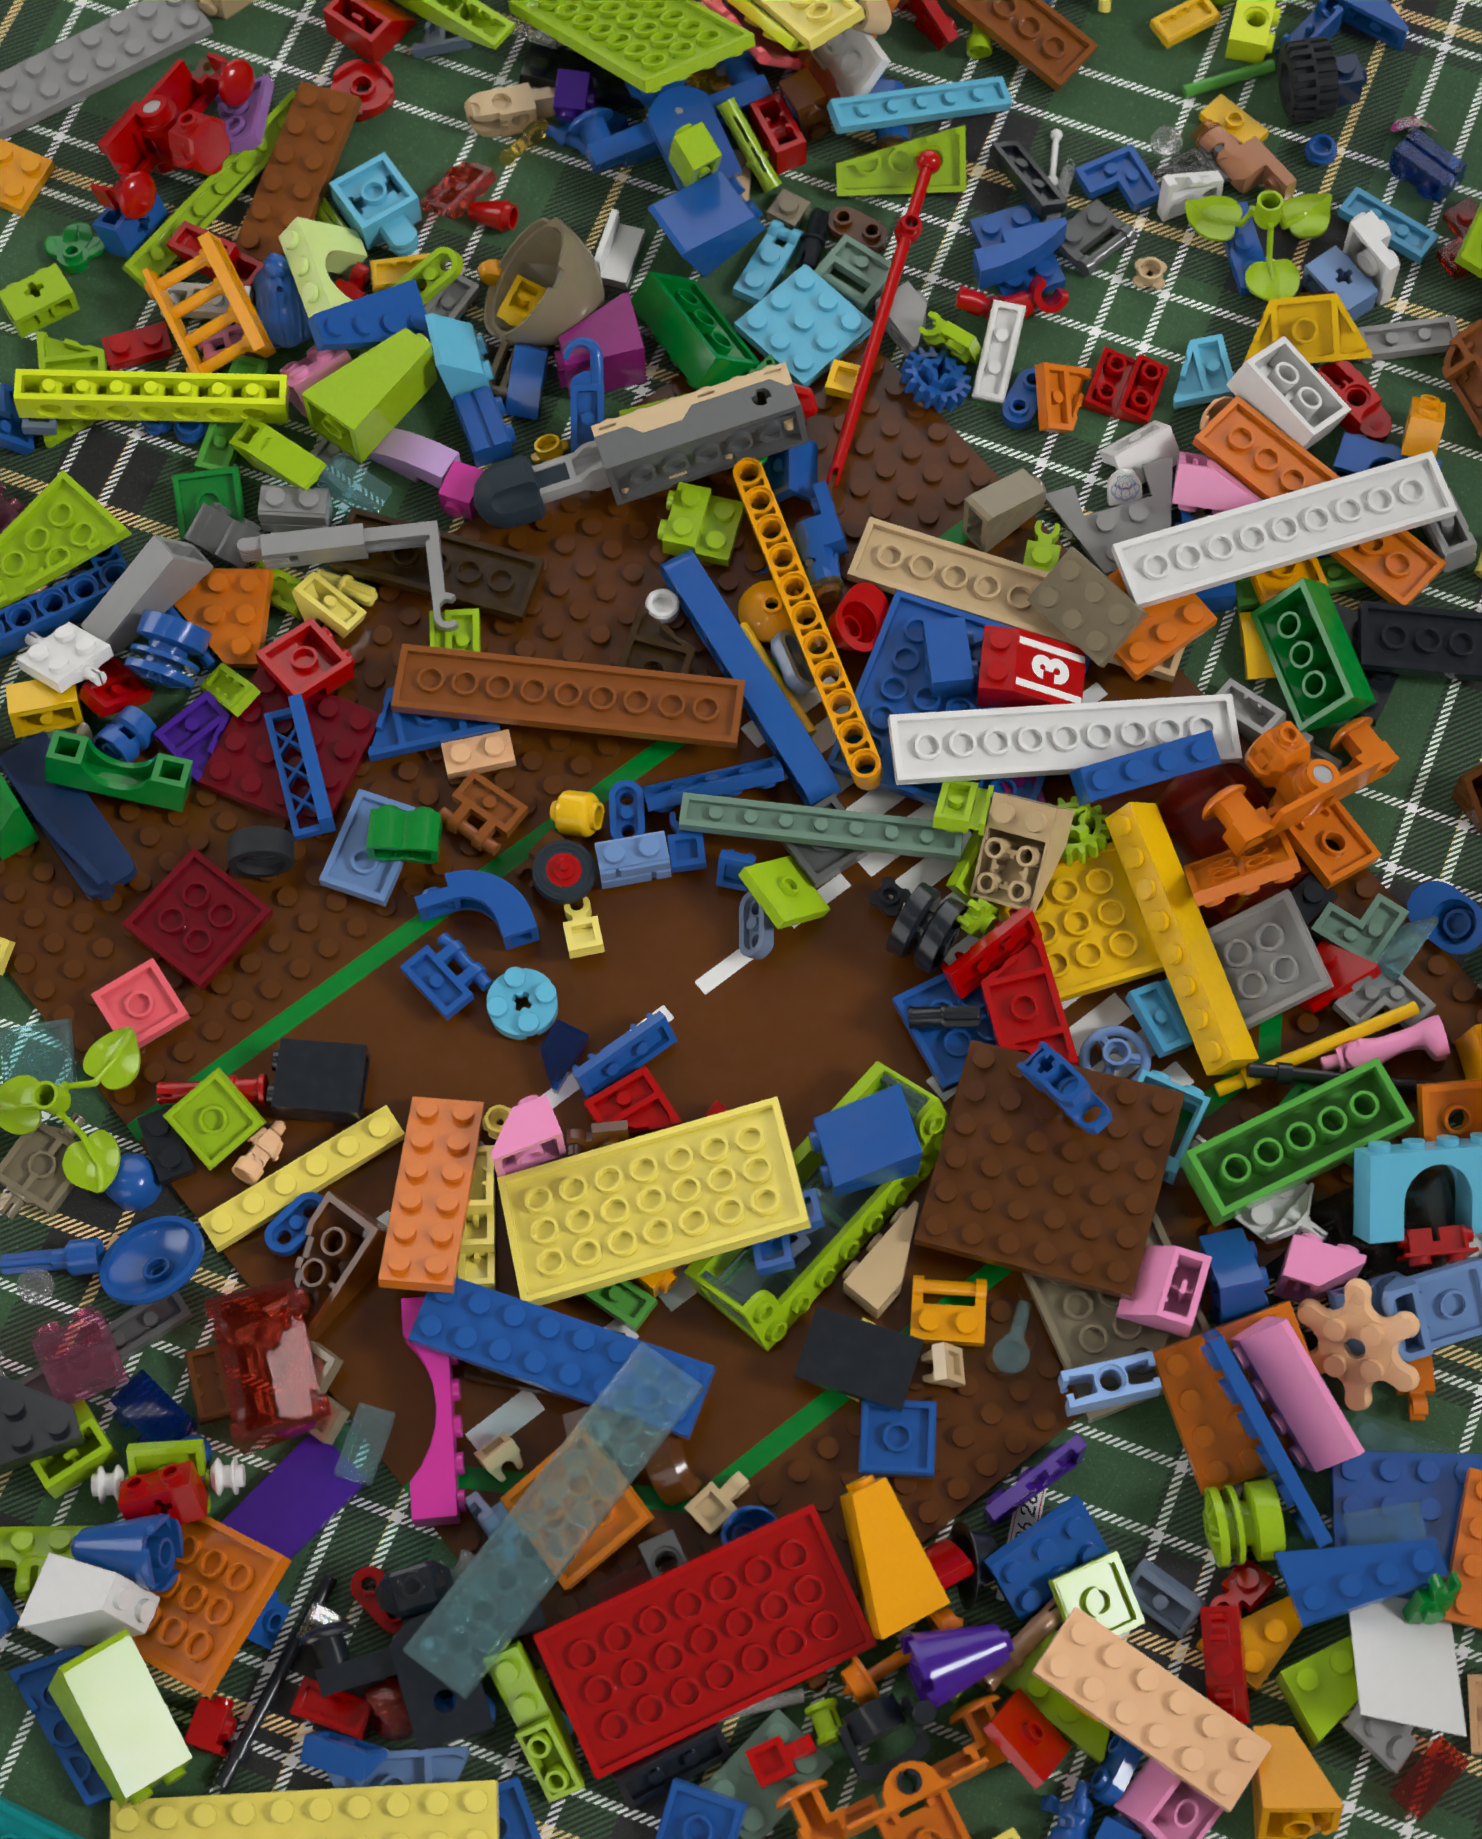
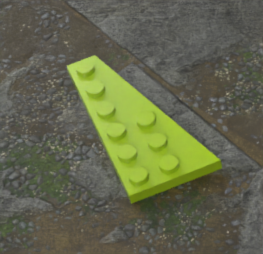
(53, 537)

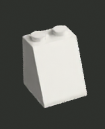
(85, 1604)

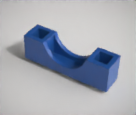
(1144, 767)

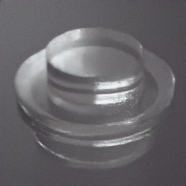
(1166, 141)
(35, 1285)

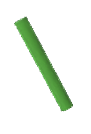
(1228, 78)

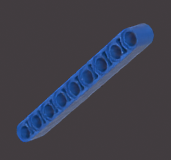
(762, 695)

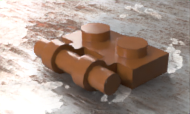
(489, 804)

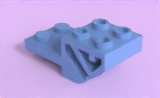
(1442, 1299)

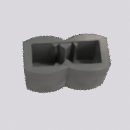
(218, 534)

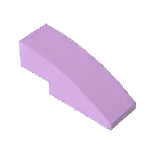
(415, 457)

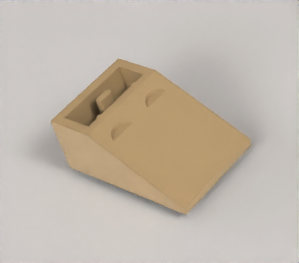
(1020, 850)

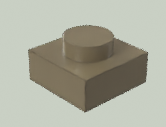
(789, 209)

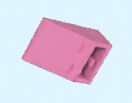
(1207, 485)

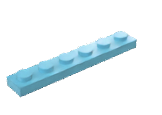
(919, 104)

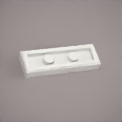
(998, 352)

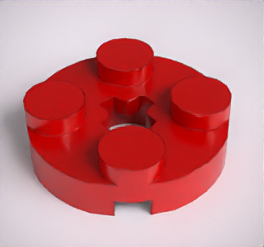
(374, 75)

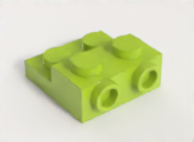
(701, 524)

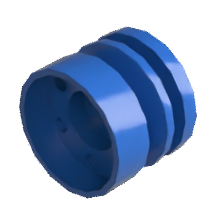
(167, 650)

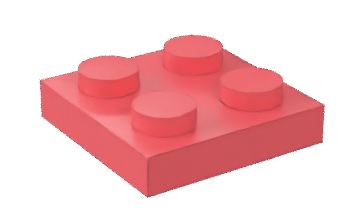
(142, 1002)

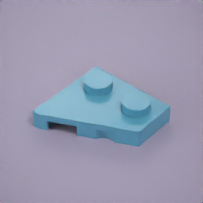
(1204, 372)

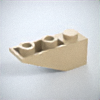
(880, 1275)

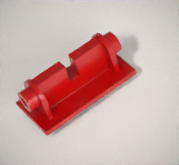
(1451, 1245)

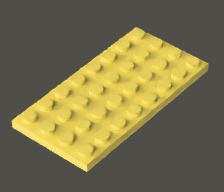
(652, 1202)

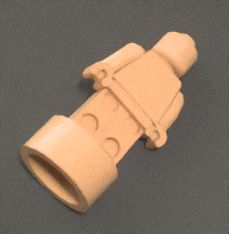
(266, 1145)

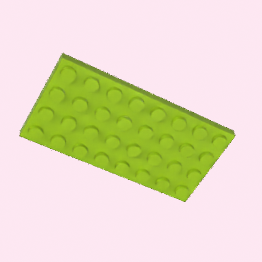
(639, 39)

